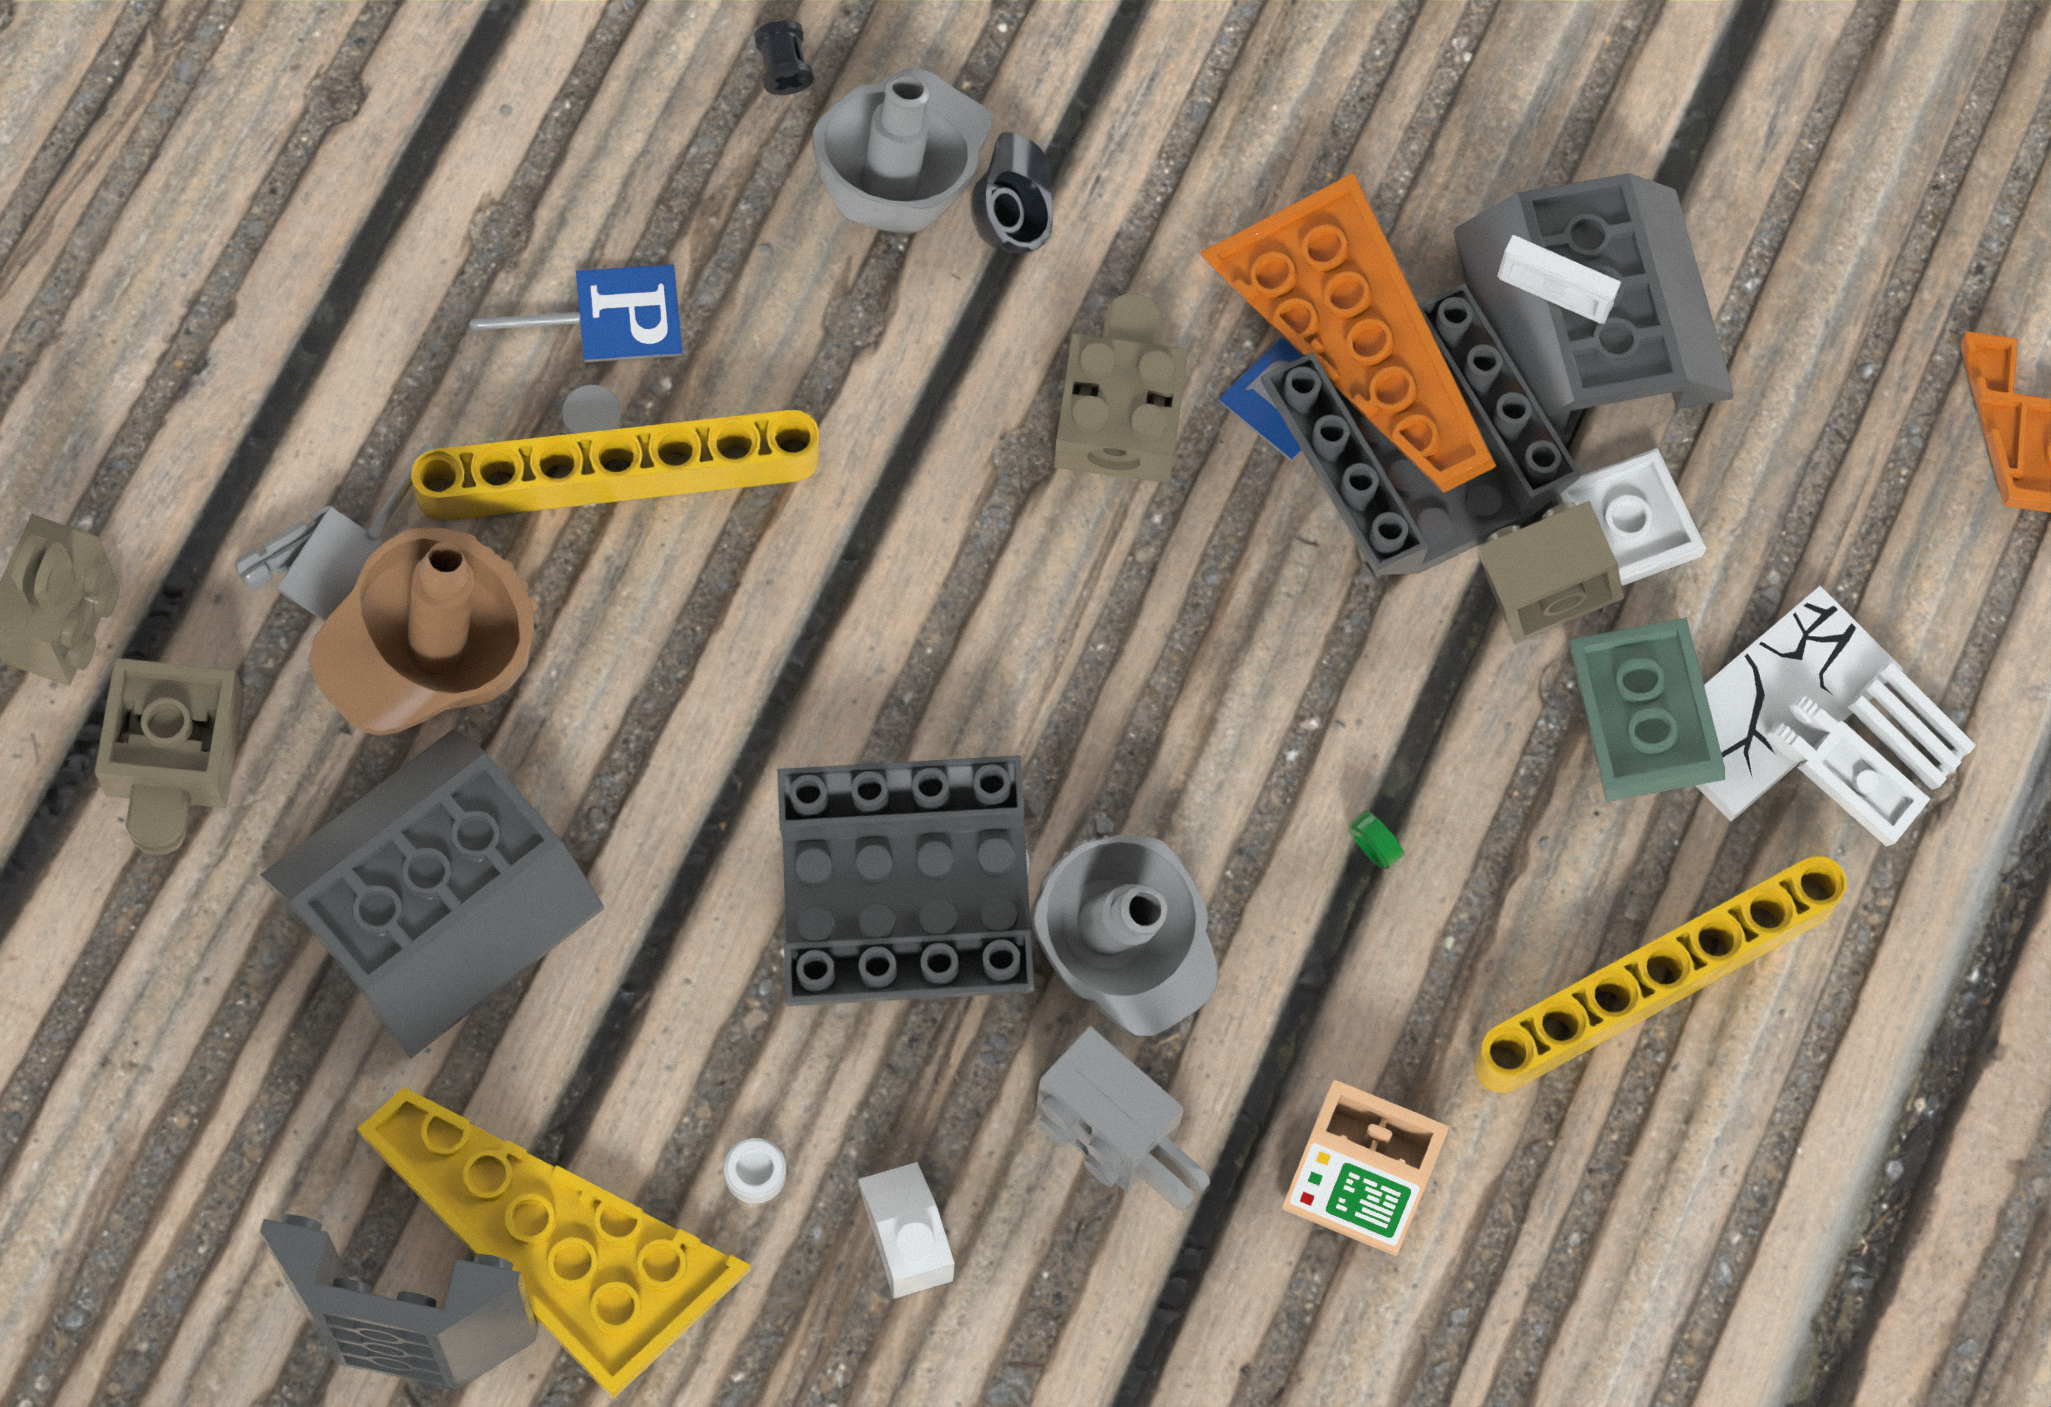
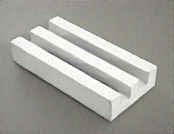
(1558, 279)
(1926, 711)

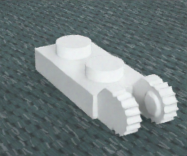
(1850, 771)

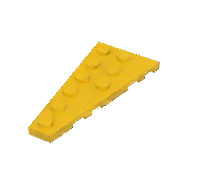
(592, 1264)

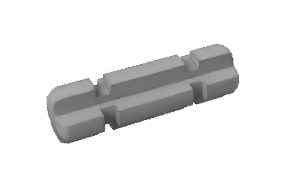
(277, 554)

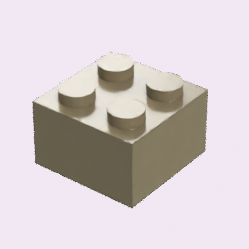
(1551, 570)

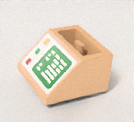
(1365, 1167)

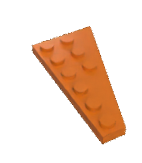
(1338, 292)

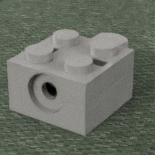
(1117, 1121)

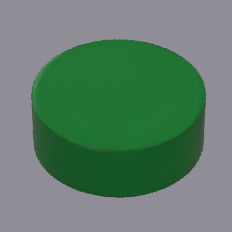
(1375, 840)

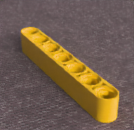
(590, 451)
(1678, 952)

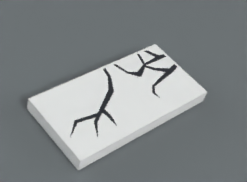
(1807, 652)

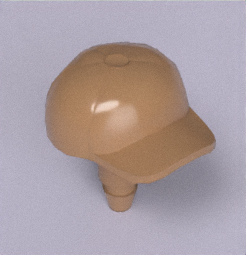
(424, 632)

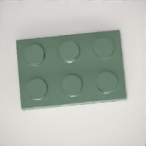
(1647, 709)

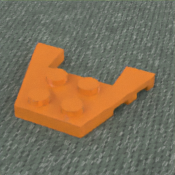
(2013, 423)

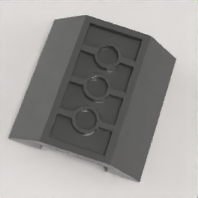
(1660, 321)
(1382, 496)
(905, 881)
(435, 889)
(404, 1337)

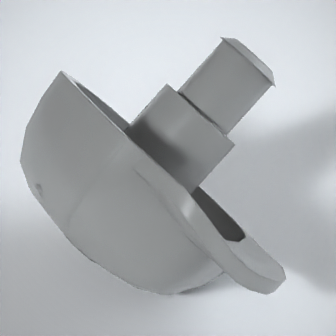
(900, 150)
(1128, 932)

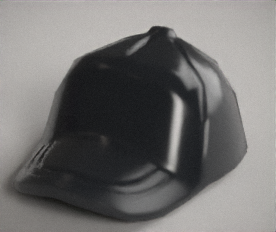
(1014, 197)

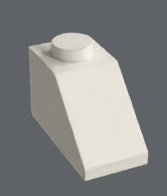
(907, 1230)

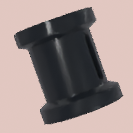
(783, 57)

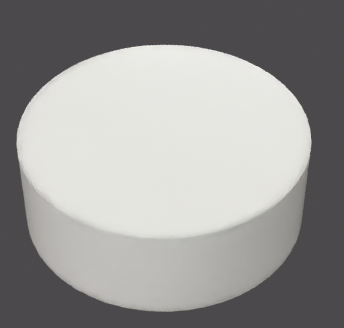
(755, 1170)

